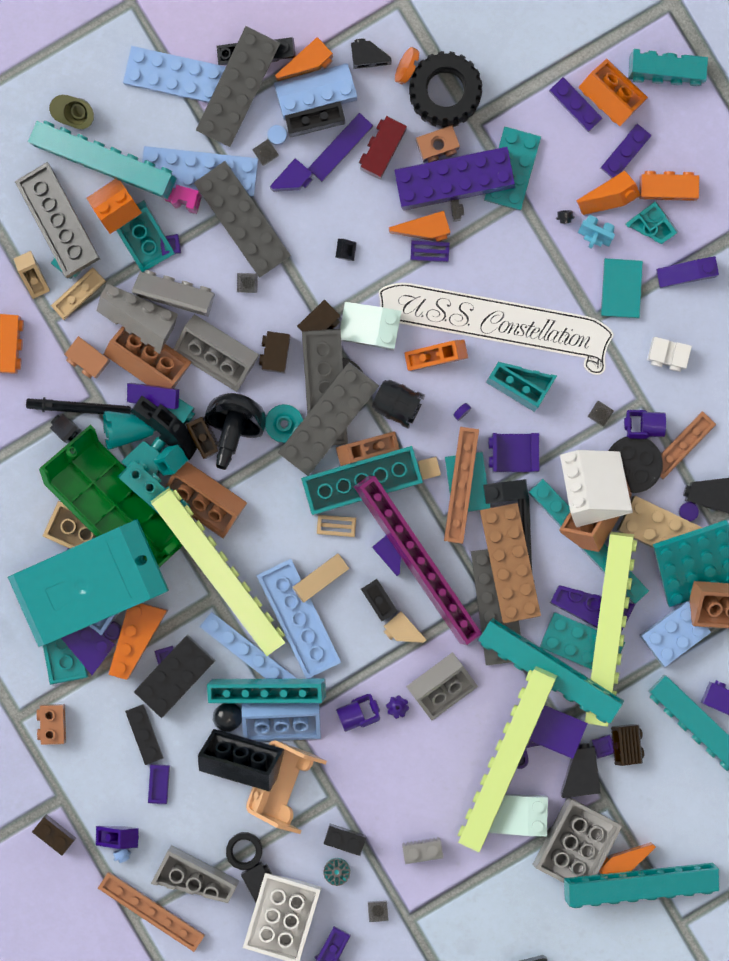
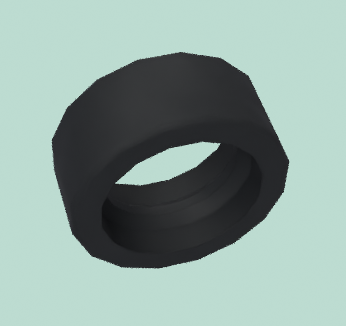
(244, 865)

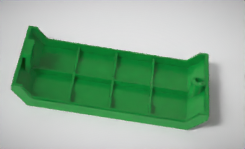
(88, 484)

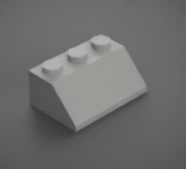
(442, 686)

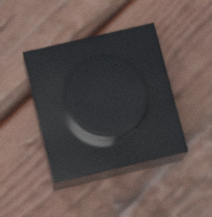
(345, 249)

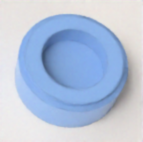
(277, 135)

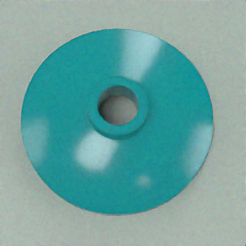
(276, 416)

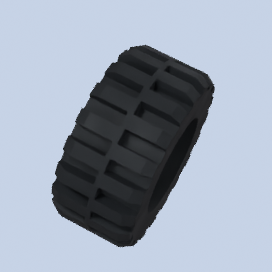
(450, 64)

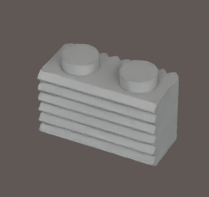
(422, 850)

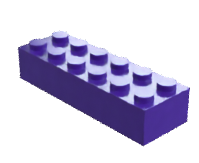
(454, 178)

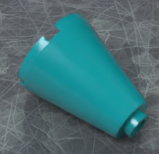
(124, 429)

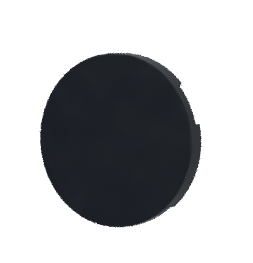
(640, 461)

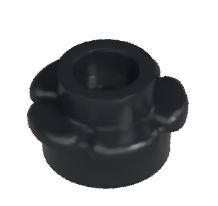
(565, 216)

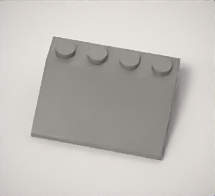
(576, 842)

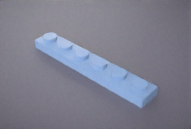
(244, 648)

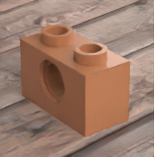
(444, 135)

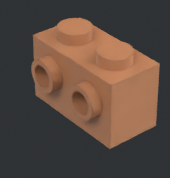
(86, 357)
(52, 724)

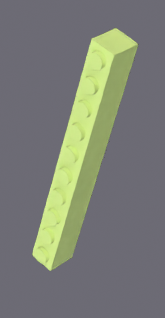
(217, 571)
(612, 614)
(507, 759)

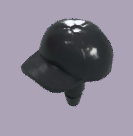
(235, 417)

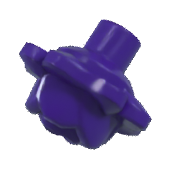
(397, 707)

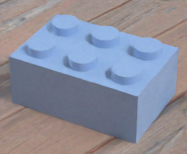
(673, 634)

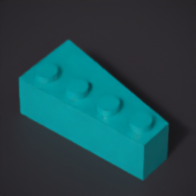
(667, 68)

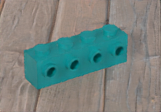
(143, 483)

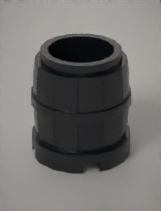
(397, 402)

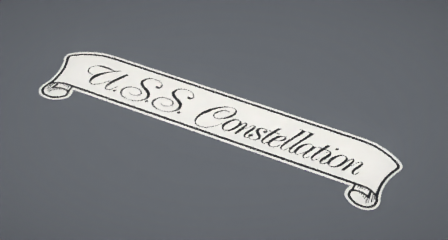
(500, 321)

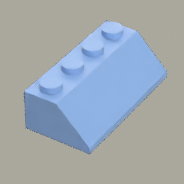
(316, 90)
(281, 721)

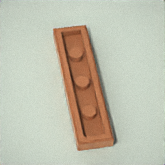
(685, 442)

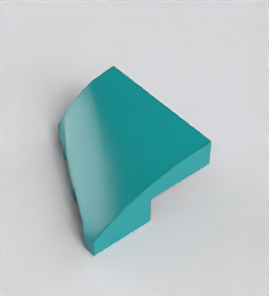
(653, 223)

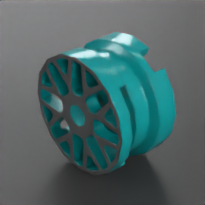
(336, 871)

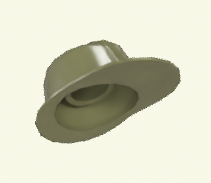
(71, 111)

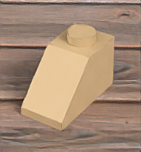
(31, 274)
(402, 629)

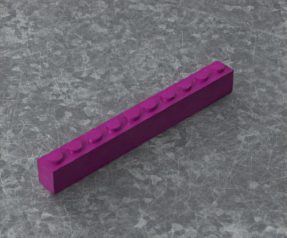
(417, 560)

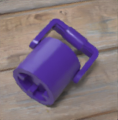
(651, 424)
(352, 716)

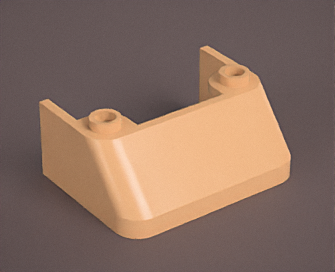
(273, 805)

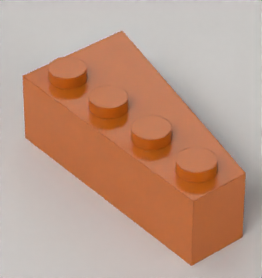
(135, 635)

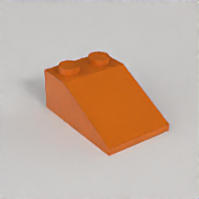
(113, 205)

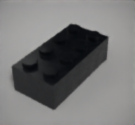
(174, 676)

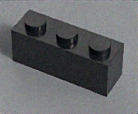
(315, 119)

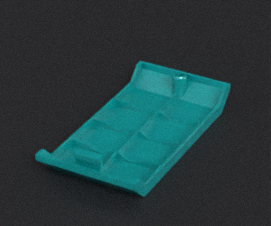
(88, 583)

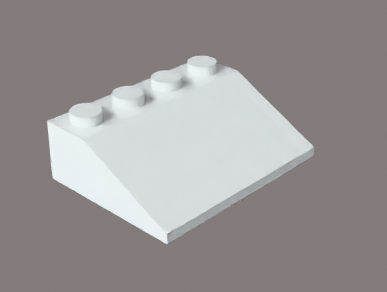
(595, 485)
(282, 917)

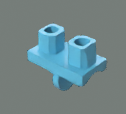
(596, 234)

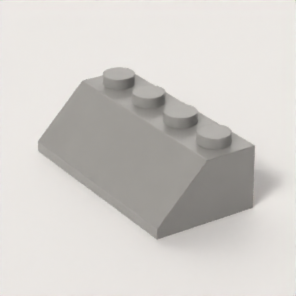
(174, 294)
(215, 352)

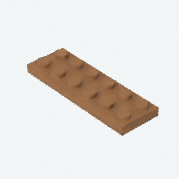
(510, 563)

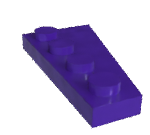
(582, 604)
(88, 647)

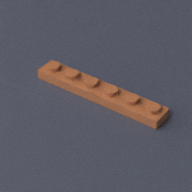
(461, 485)
(151, 911)

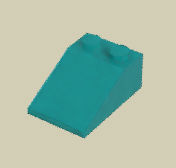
(143, 239)

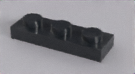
(144, 734)

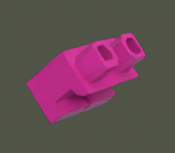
(185, 196)

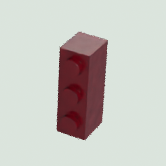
(382, 147)

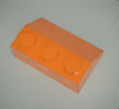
(612, 92)

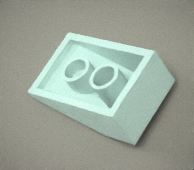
(370, 325)
(522, 815)

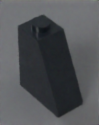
(709, 494)
(582, 773)

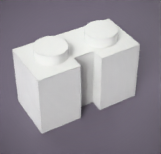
(669, 353)

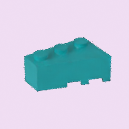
(521, 384)

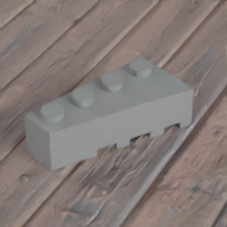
(138, 316)
(194, 876)

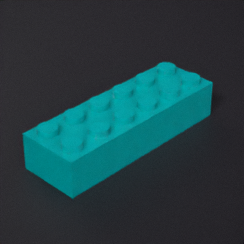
(336, 486)

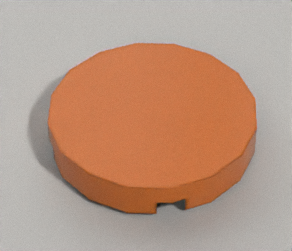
(406, 65)

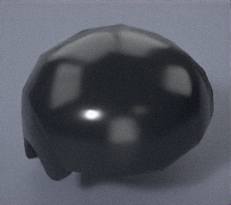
(227, 717)

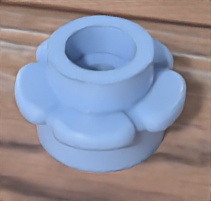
(121, 855)

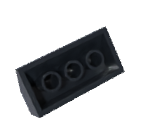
(240, 760)

